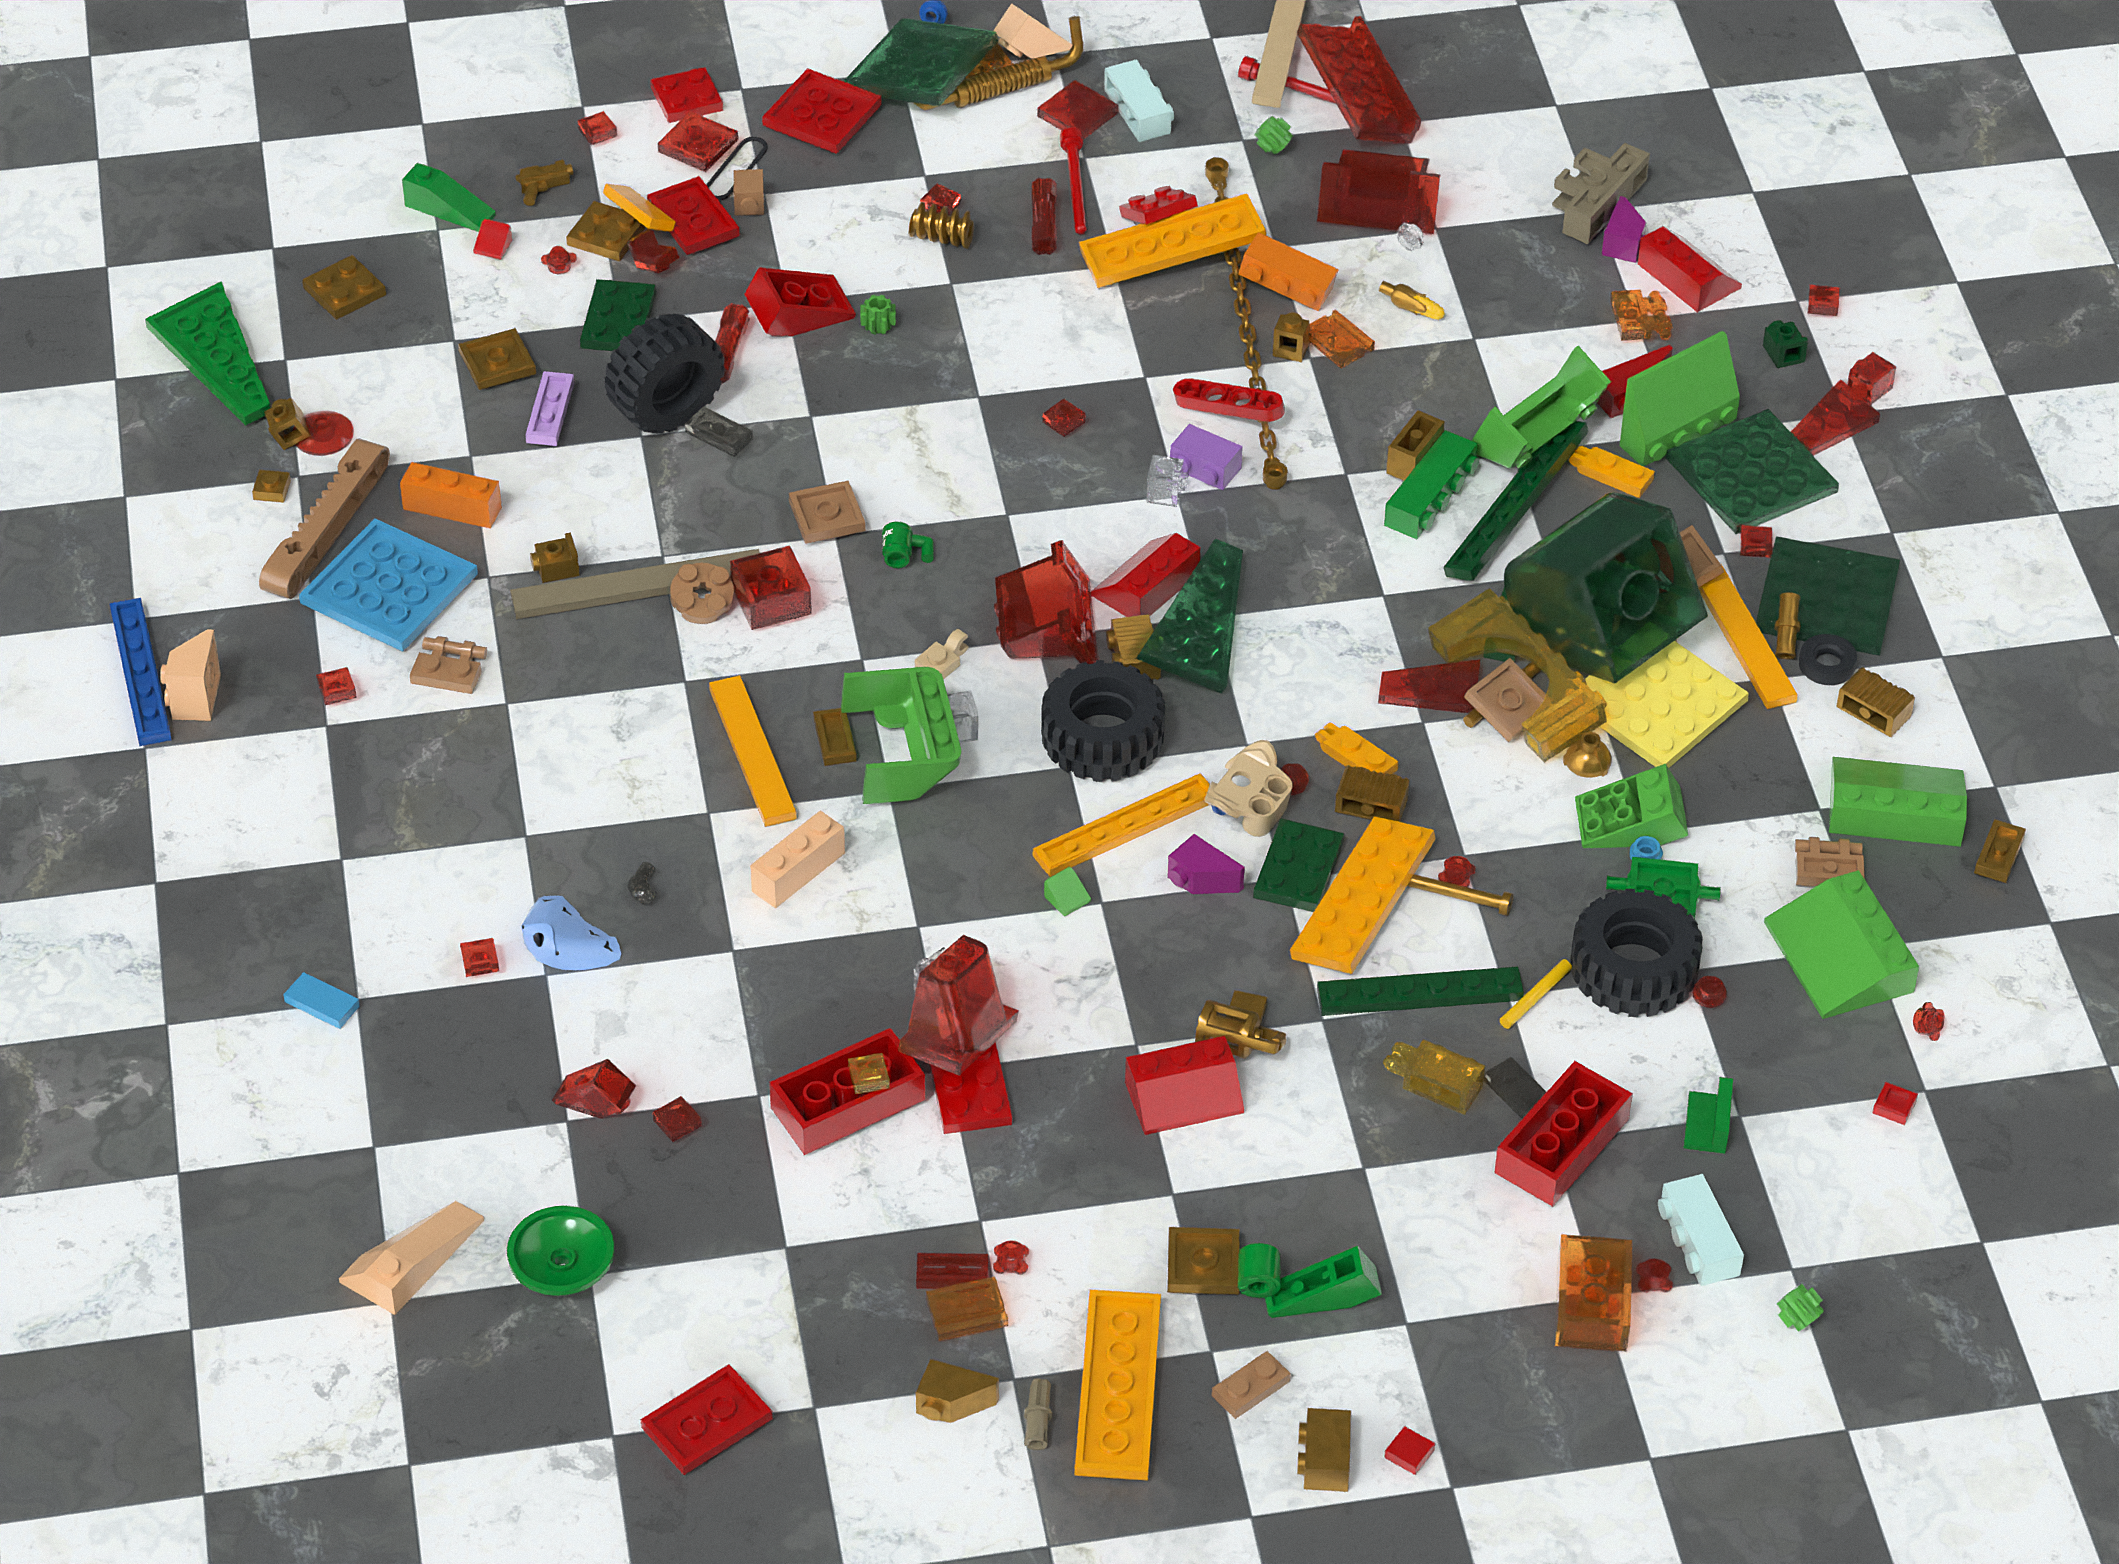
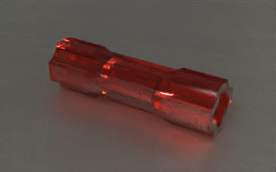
(1044, 221)
(732, 328)

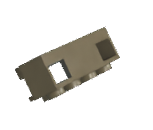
(1596, 189)

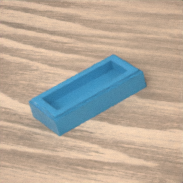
(321, 1000)

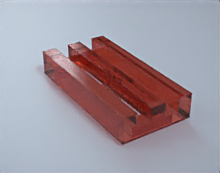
(950, 1275)

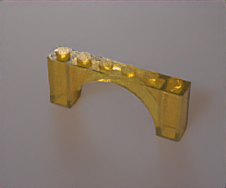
(1491, 626)

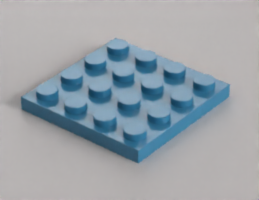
(388, 584)

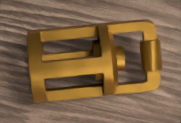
(1246, 1033)

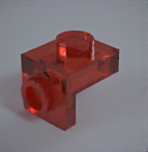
(651, 255)

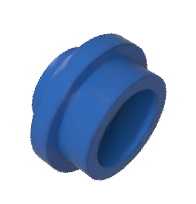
(935, 6)

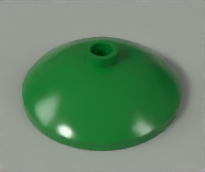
(560, 1237)

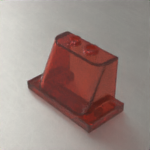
(1379, 191)
(1047, 609)
(957, 1008)

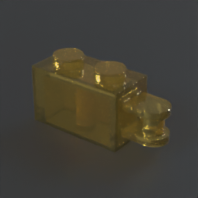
(1437, 1074)

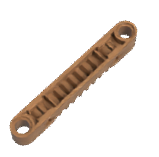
(300, 554)

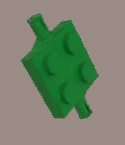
(1666, 877)

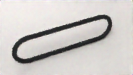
(721, 197)

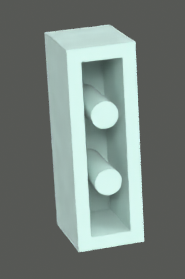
(1138, 100)
(1701, 1230)

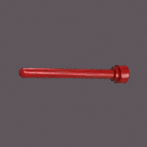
(1249, 70)
(1071, 142)

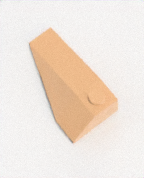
(405, 1262)

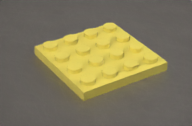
(1667, 704)

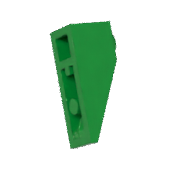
(443, 197)
(1327, 1285)

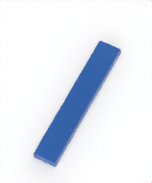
(140, 672)

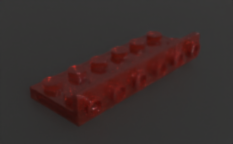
(1361, 81)

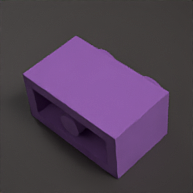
(1207, 456)

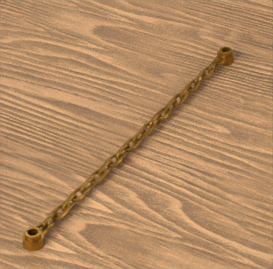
(1273, 471)

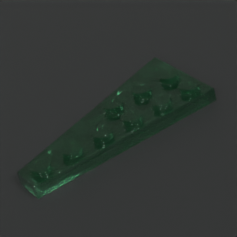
(1199, 624)

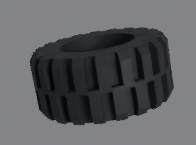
(664, 373)
(1103, 691)
(1631, 984)

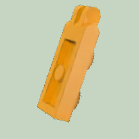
(1612, 470)
(1354, 750)

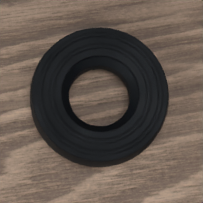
(1823, 673)

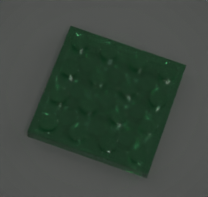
(922, 61)
(1752, 471)
(1838, 591)

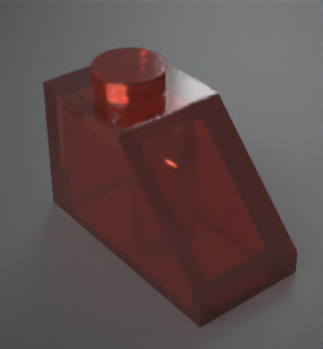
(596, 1090)

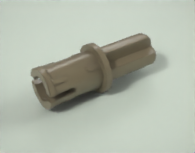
(1038, 1415)

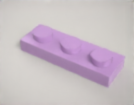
(550, 408)

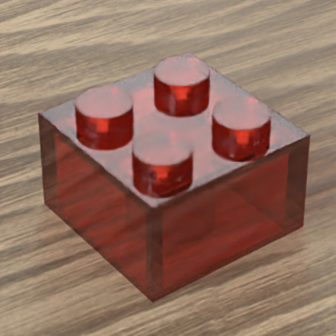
(771, 587)

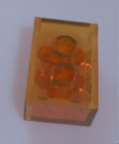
(1593, 1293)

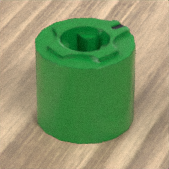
(1259, 1270)

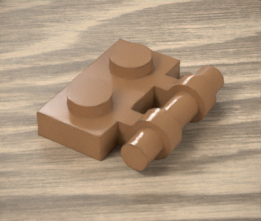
(447, 672)
(1823, 860)

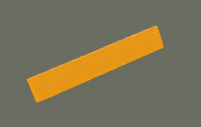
(1747, 642)
(752, 751)
(1122, 825)

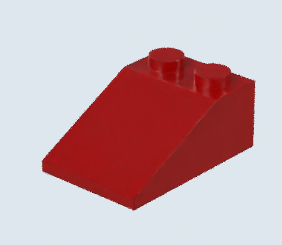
(796, 301)

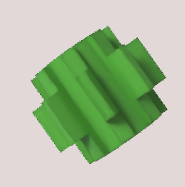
(1273, 134)
(878, 314)
(1800, 1307)

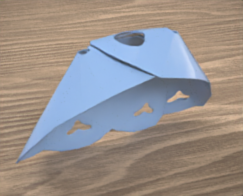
(567, 935)

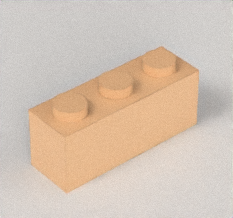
(797, 859)

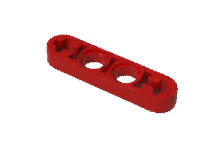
(1263, 404)

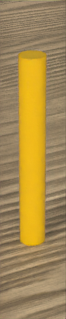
(1535, 994)

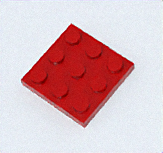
(821, 110)

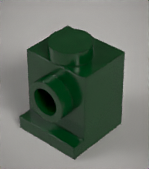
(1784, 336)

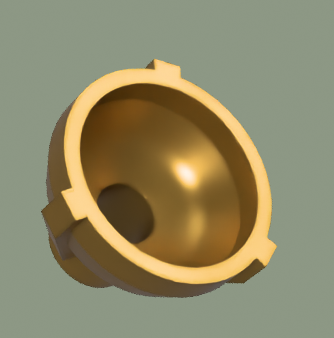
(1588, 756)

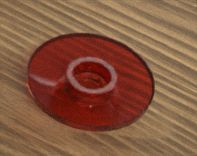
(328, 433)

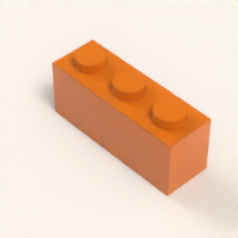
(1288, 271)
(450, 495)

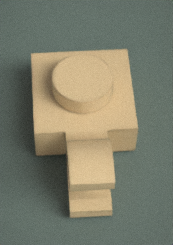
(944, 657)

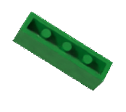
(1431, 484)

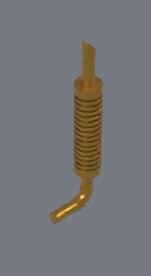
(1016, 75)

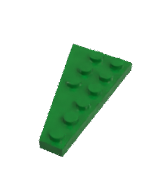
(212, 346)

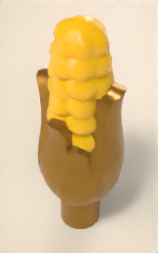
(1411, 300)

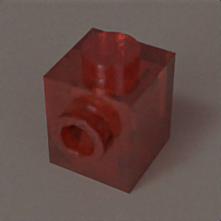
(1872, 377)

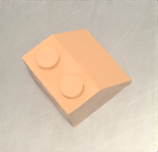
(1026, 35)
(192, 678)

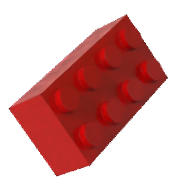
(820, 1100)
(1563, 1133)

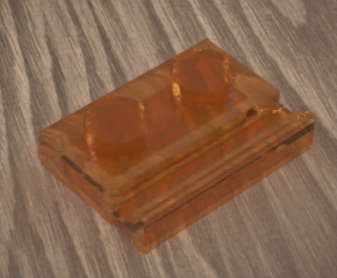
(1339, 339)
(967, 1308)

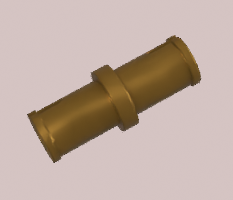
(1787, 626)

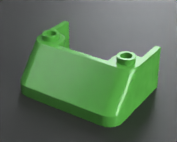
(1544, 414)
(920, 704)

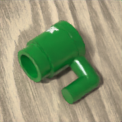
(898, 544)

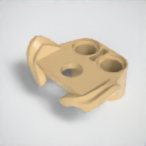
(1263, 799)

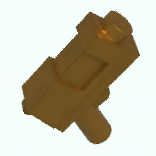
(539, 179)

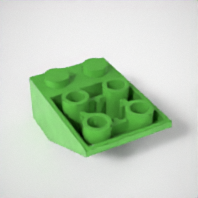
(1632, 808)

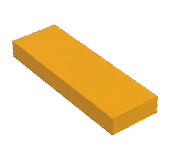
(639, 207)

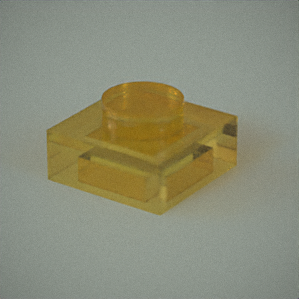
(868, 1073)

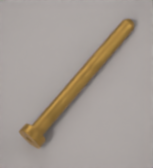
(1502, 902)

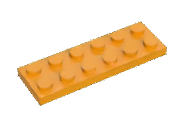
(1171, 240)
(1362, 895)
(1118, 1385)

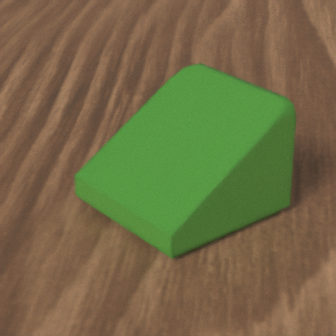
(1066, 891)

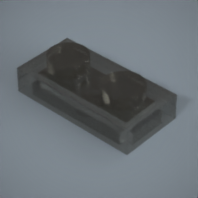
(719, 431)
(1514, 1086)

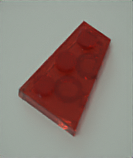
(1835, 419)
(1431, 686)

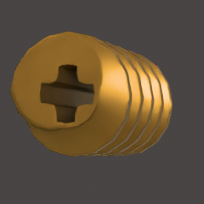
(941, 225)

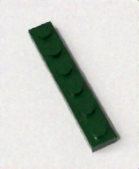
(1419, 991)

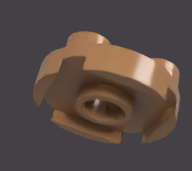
(707, 576)

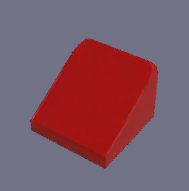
(493, 239)

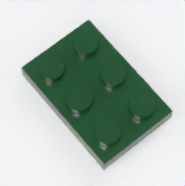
(615, 311)
(1298, 865)

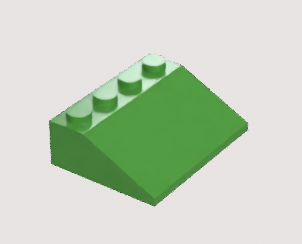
(1679, 400)
(1897, 801)
(1843, 946)

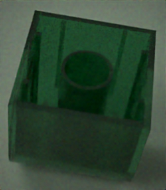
(1608, 586)

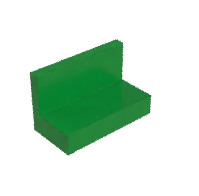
(1709, 1118)

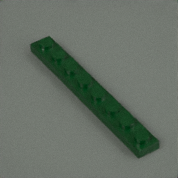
(1513, 504)

